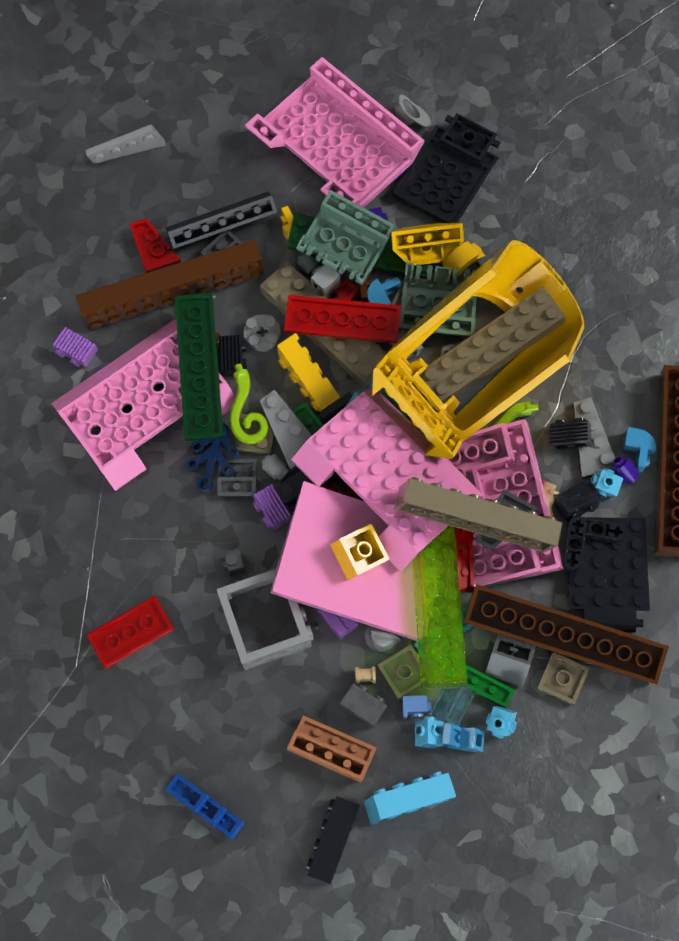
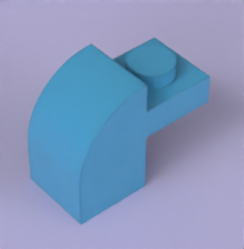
(379, 292)
(639, 442)
(463, 738)

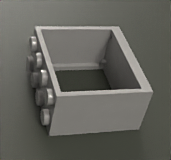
(252, 659)

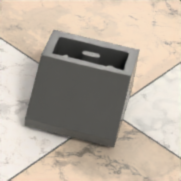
(510, 660)

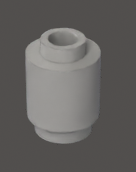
(275, 467)

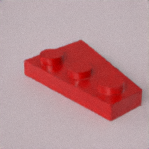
(151, 246)

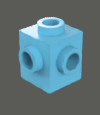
(606, 483)
(504, 716)
(429, 733)

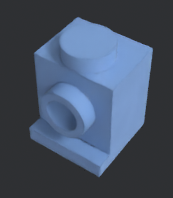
(415, 706)

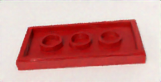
(130, 632)

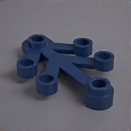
(212, 454)

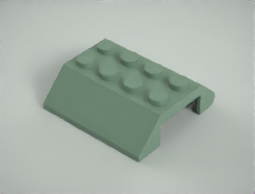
(346, 237)
(430, 293)

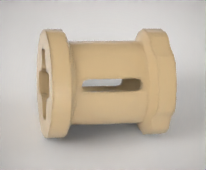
(365, 675)

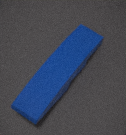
(204, 806)

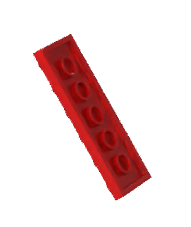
(342, 319)

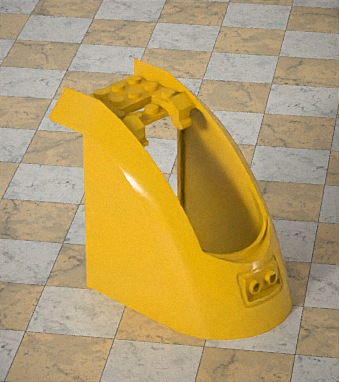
(498, 282)

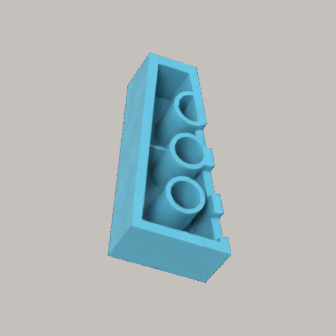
(409, 797)

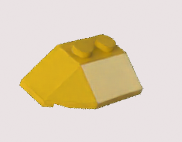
(427, 242)

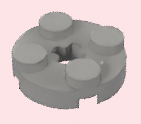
(260, 322)

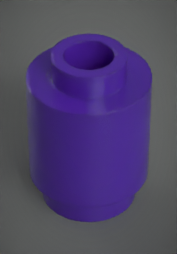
(625, 468)

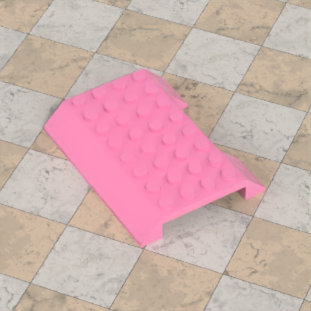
(340, 134)
(375, 454)

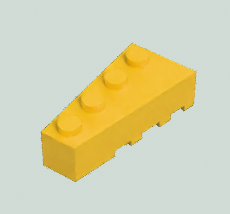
(306, 374)

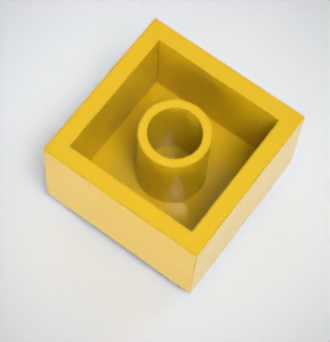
(359, 551)

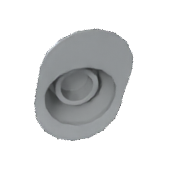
(409, 112)
(385, 641)

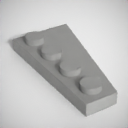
(133, 142)
(285, 425)
(600, 453)

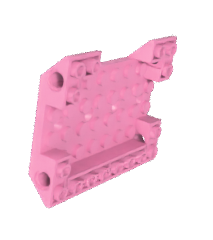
(129, 382)

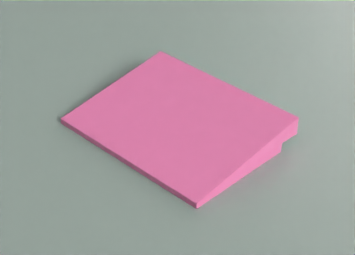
(506, 460)
(314, 577)

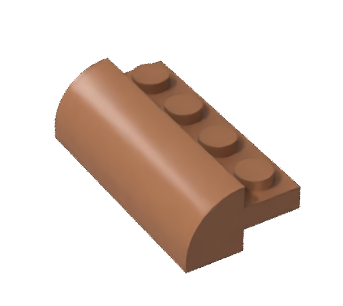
(332, 749)

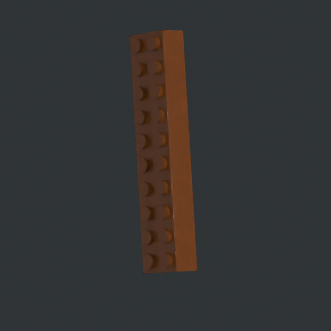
(162, 285)
(668, 465)
(565, 634)

